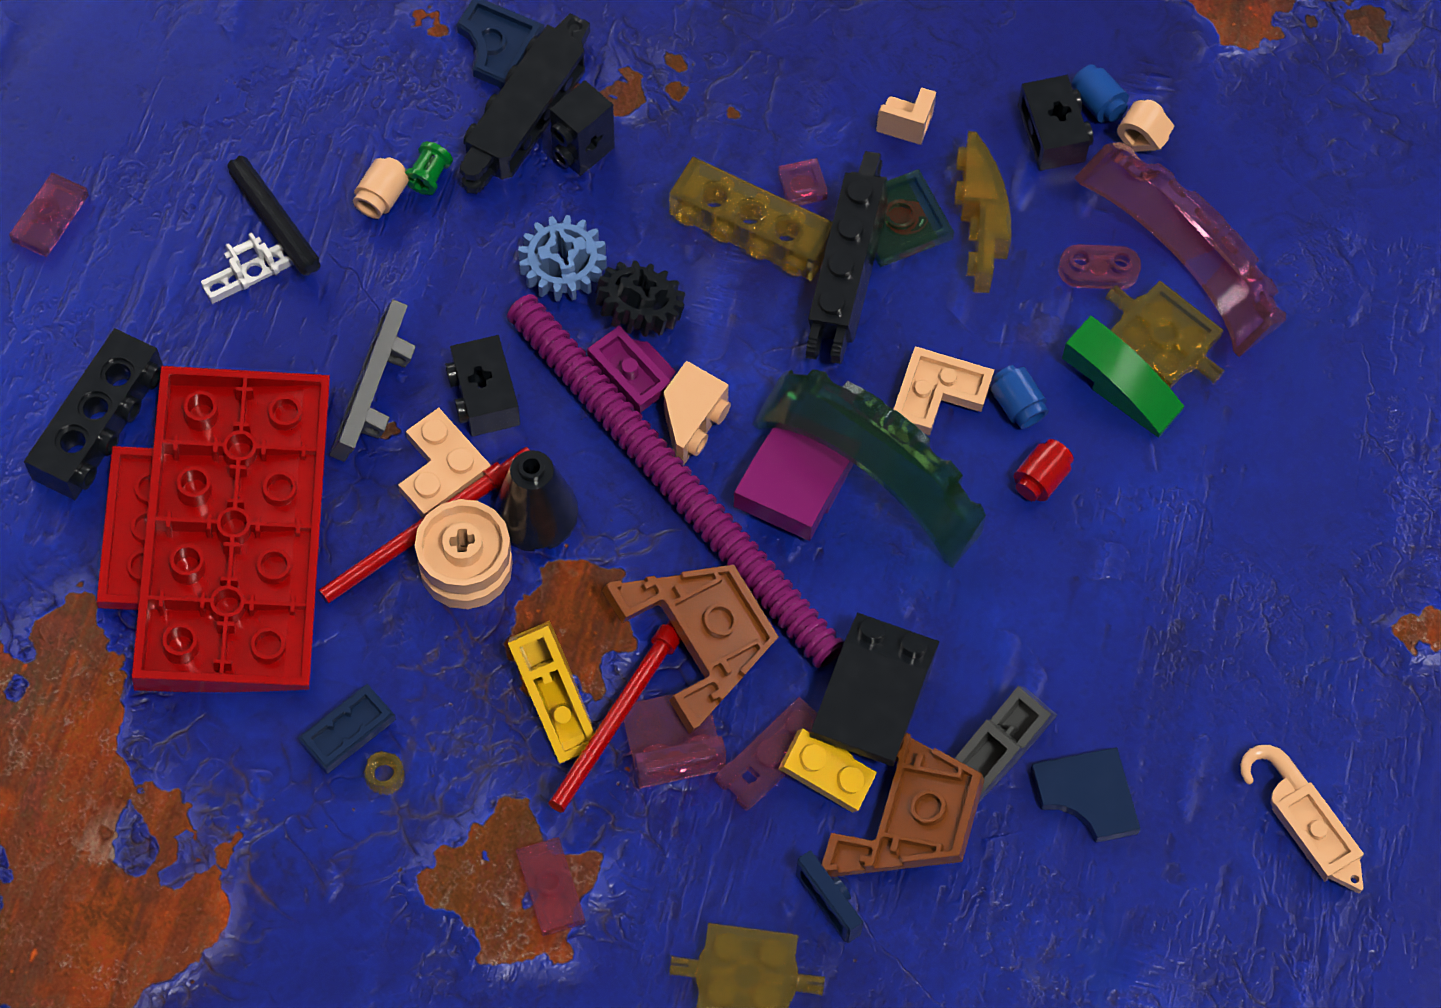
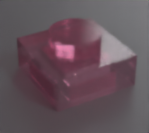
(803, 182)

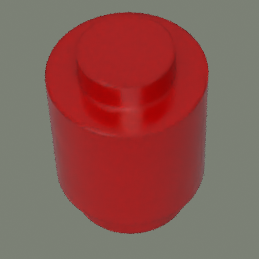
(1043, 470)

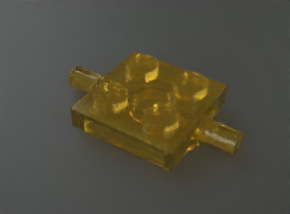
(1167, 333)
(746, 969)

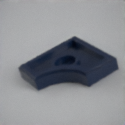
(497, 37)
(1091, 789)

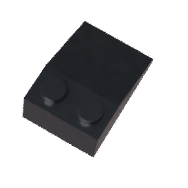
(875, 689)

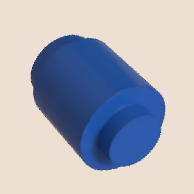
(1100, 93)
(1019, 396)

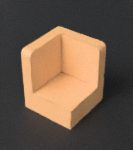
(907, 119)

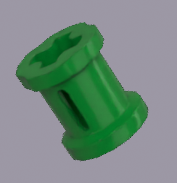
(428, 167)

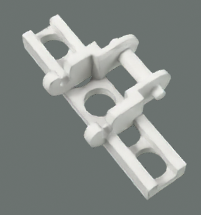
(240, 271)

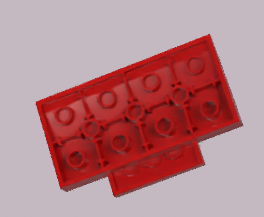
(220, 531)

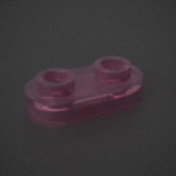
(1100, 268)

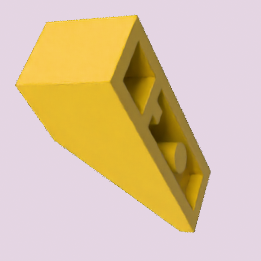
(552, 690)

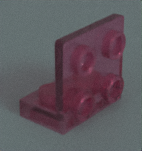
(665, 749)

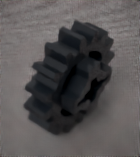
(639, 298)

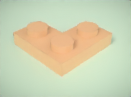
(940, 378)
(450, 466)

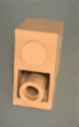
(691, 407)

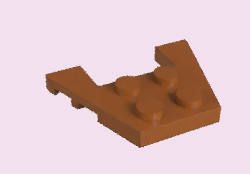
(715, 622)
(923, 818)

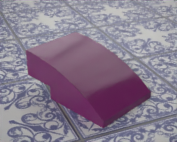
(792, 482)

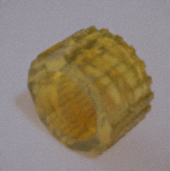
(391, 785)

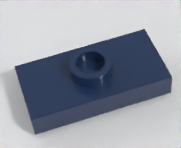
(347, 728)
(830, 896)

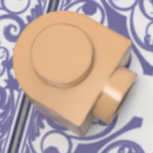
(1145, 126)

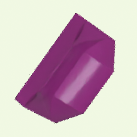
(632, 367)

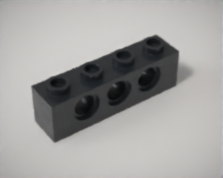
(117, 359)

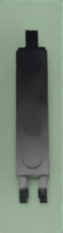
(522, 108)
(848, 259)

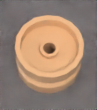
(464, 554)

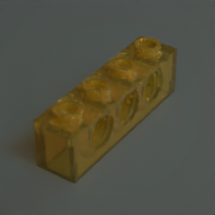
(742, 201)

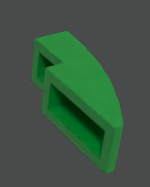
(1122, 376)

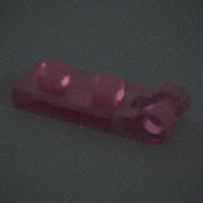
(765, 755)

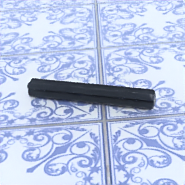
(274, 215)

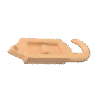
(1309, 819)

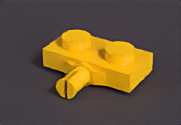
(827, 770)

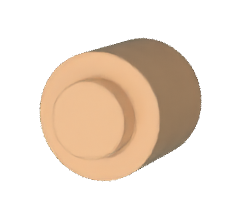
(380, 187)

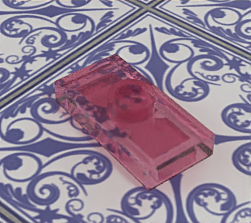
(49, 214)
(550, 886)

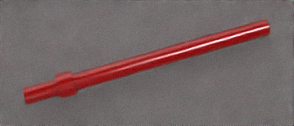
(491, 480)
(664, 642)

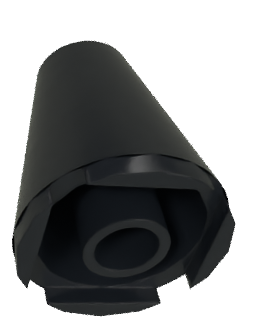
(536, 503)

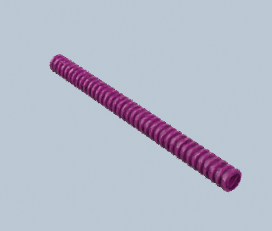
(675, 480)

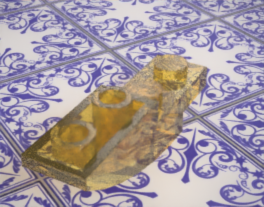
(985, 207)

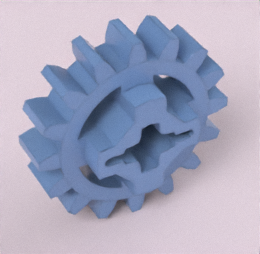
(546, 267)

